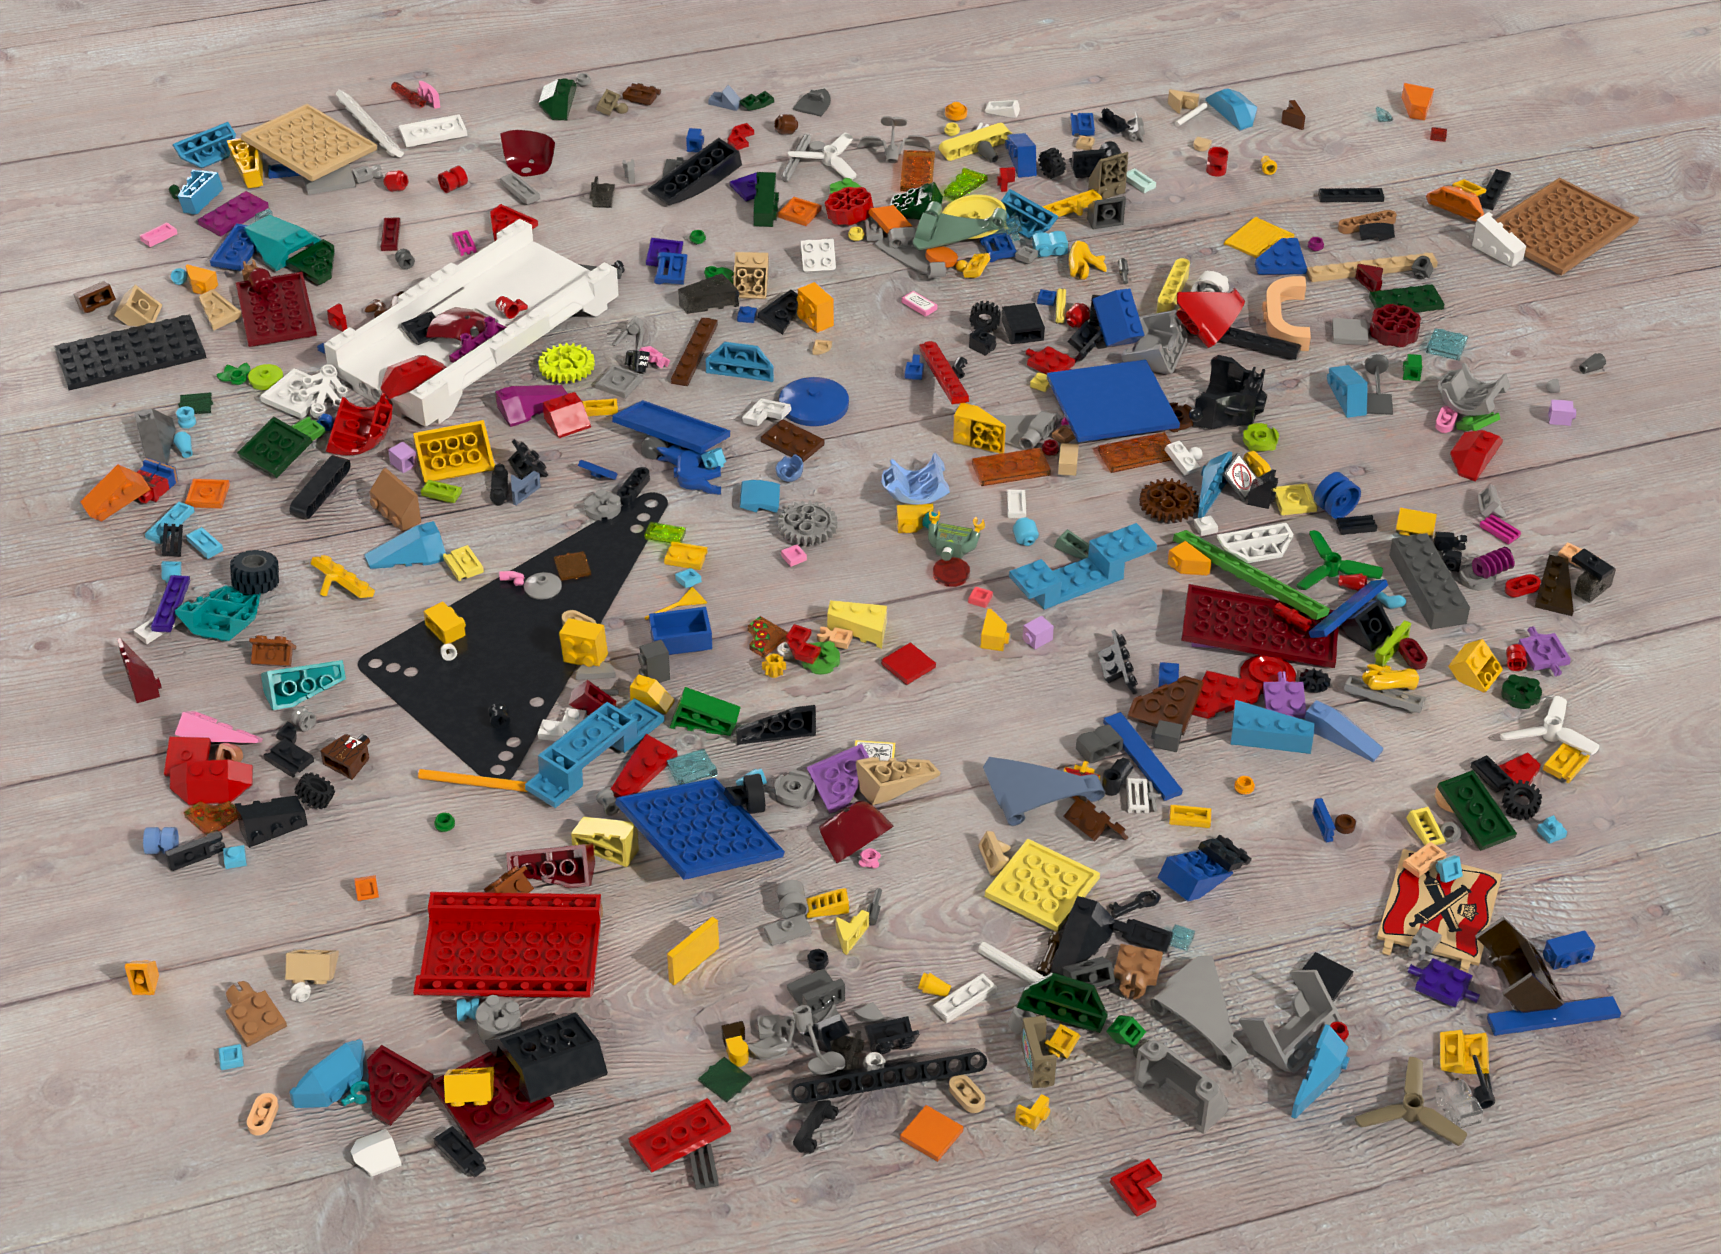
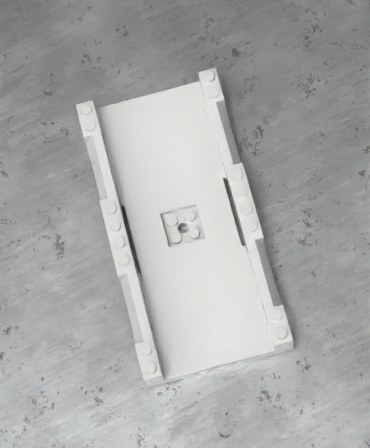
(508, 268)

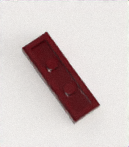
(390, 234)

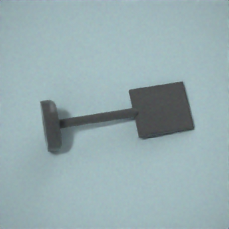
(1377, 402)

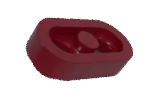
(1412, 653)

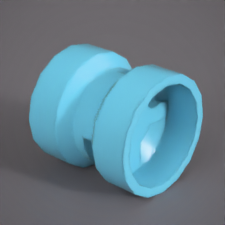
(467, 1009)

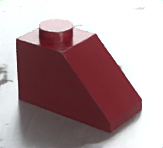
(589, 697)

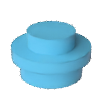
(179, 276)

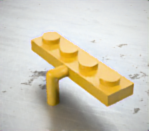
(1074, 203)
(337, 573)

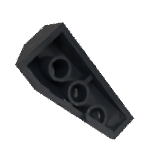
(787, 724)
(1084, 933)

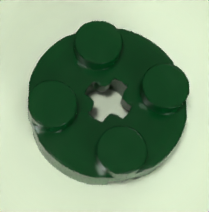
(1512, 687)

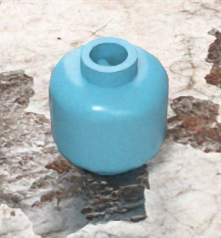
(1025, 531)

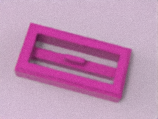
(466, 249)
(1500, 529)

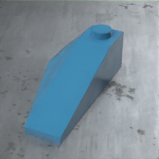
(1322, 1070)

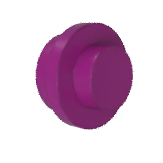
(1315, 244)

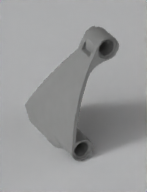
(900, 247)
(1027, 430)
(1199, 1000)

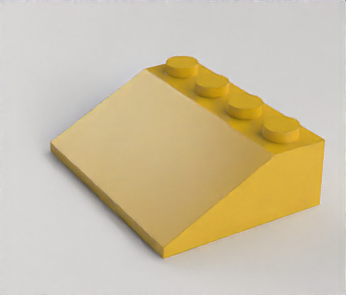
(453, 451)

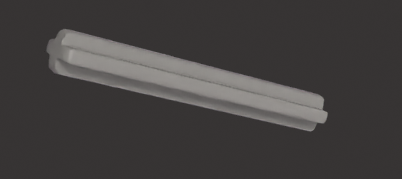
(793, 162)

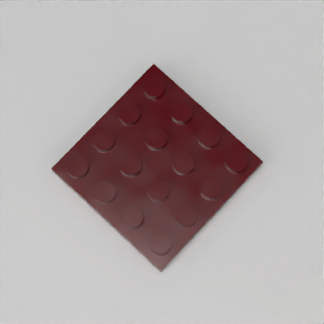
(503, 1112)

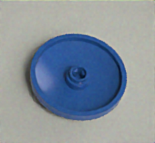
(815, 401)

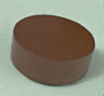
(1345, 824)

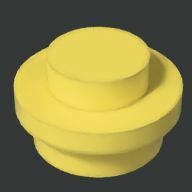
(952, 129)
(856, 234)

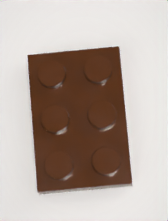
(792, 440)

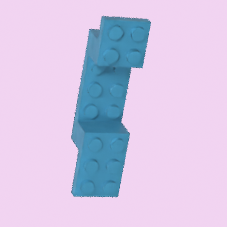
(1101, 568)
(608, 726)

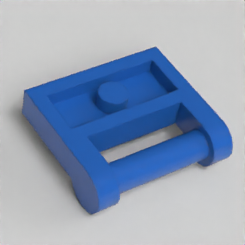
(1003, 244)
(676, 269)

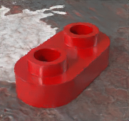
(1522, 585)

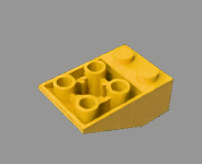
(978, 429)

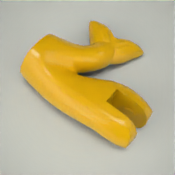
(1078, 259)
(1385, 678)

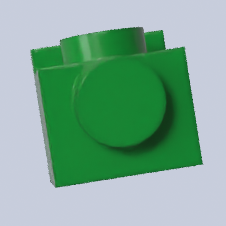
(1412, 367)
(1126, 1031)

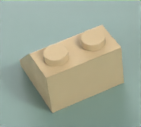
(137, 308)
(311, 965)

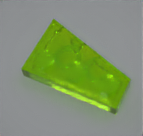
(964, 184)

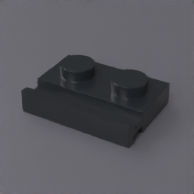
(289, 757)

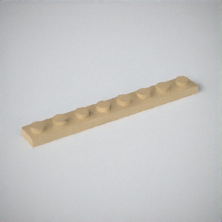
(1348, 269)

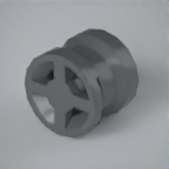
(404, 258)

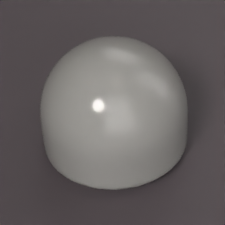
(1451, 826)

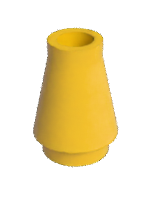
(1268, 165)
(933, 985)

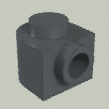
(1422, 267)

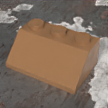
(395, 501)

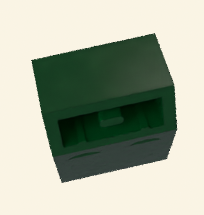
(915, 201)

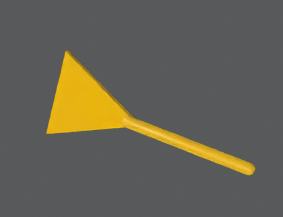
(692, 597)

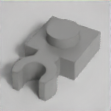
(1424, 941)
(772, 1026)

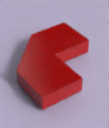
(738, 136)
(797, 643)

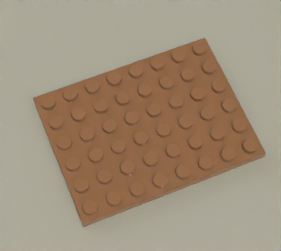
(1565, 225)

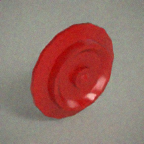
(1265, 669)

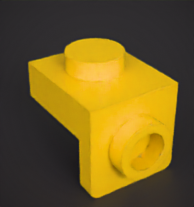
(1062, 1041)
(1032, 1117)

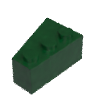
(765, 200)

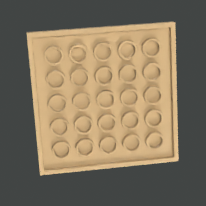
(309, 142)

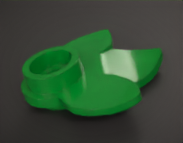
(711, 271)
(235, 375)

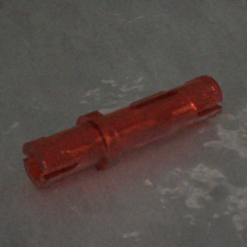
(411, 96)

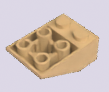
(751, 274)

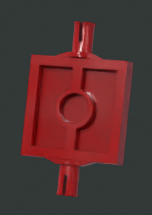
(1049, 360)

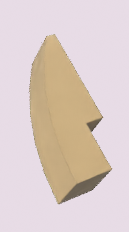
(1068, 459)

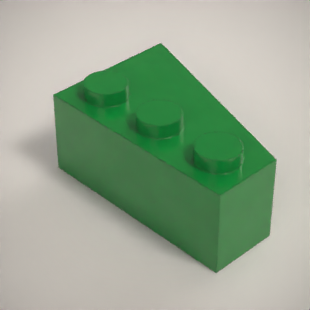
(705, 712)

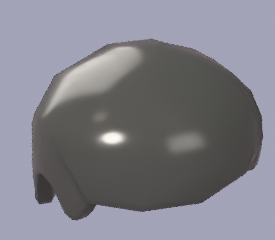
(650, 445)

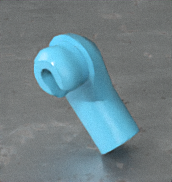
(1392, 601)

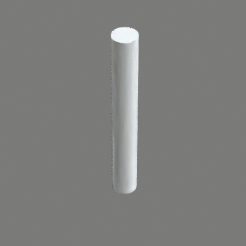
(1191, 114)

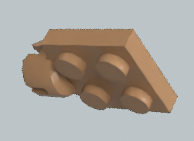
(1137, 969)
(253, 1013)

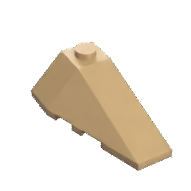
(889, 779)

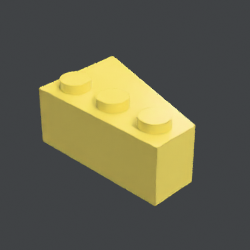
(865, 620)
(611, 838)

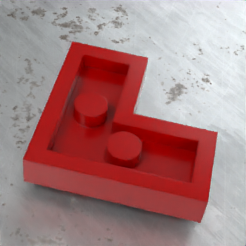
(1133, 1183)

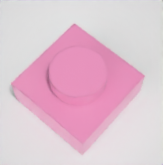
(794, 555)

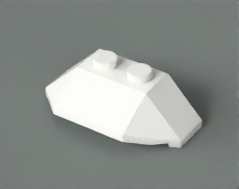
(1257, 543)

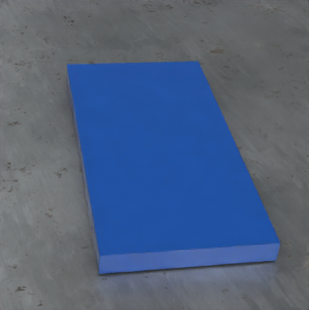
(671, 426)

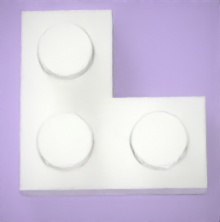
(766, 408)
(555, 730)

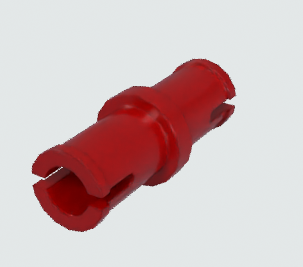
(1292, 616)

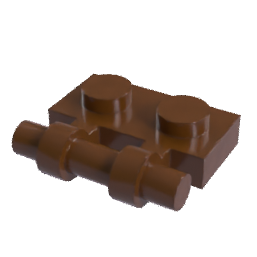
(641, 93)

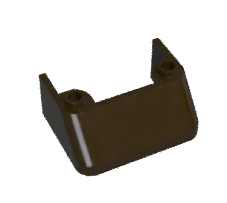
(1528, 977)

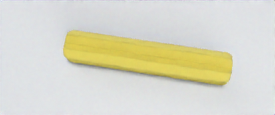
(1060, 305)

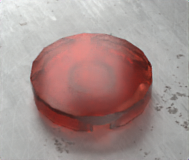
(951, 572)

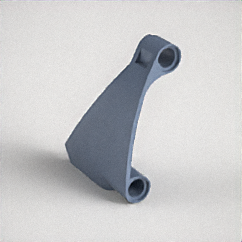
(1028, 786)

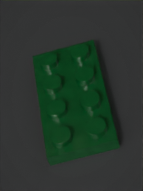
(1418, 298)
(1476, 810)

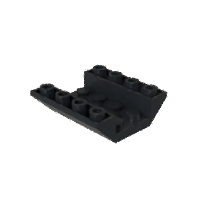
(555, 1060)

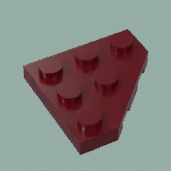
(394, 1083)

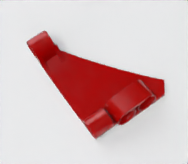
(1209, 313)

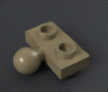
(609, 102)

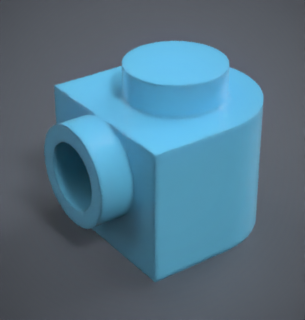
(713, 458)
(170, 568)

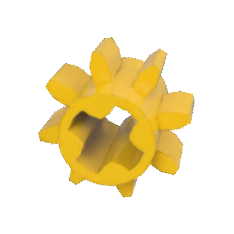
(774, 665)

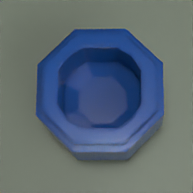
(326, 421)

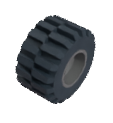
(254, 572)

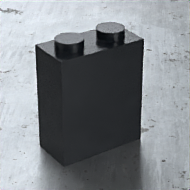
(1023, 323)

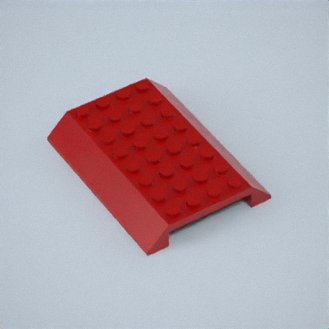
(510, 945)

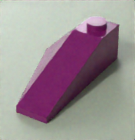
(522, 402)

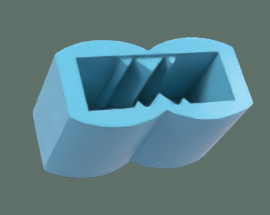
(1050, 244)

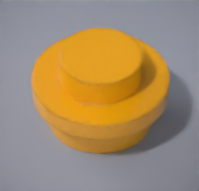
(1244, 785)

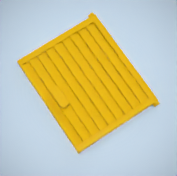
(1257, 237)

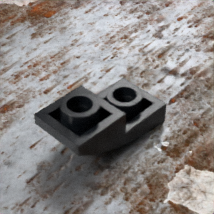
(1381, 230)

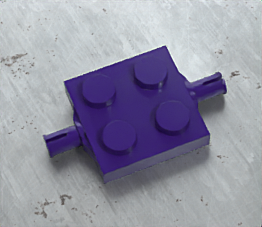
(1444, 982)

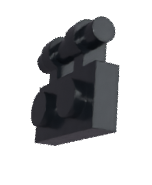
(1224, 853)

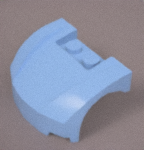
(916, 486)

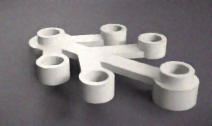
(328, 374)

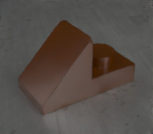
(1293, 116)

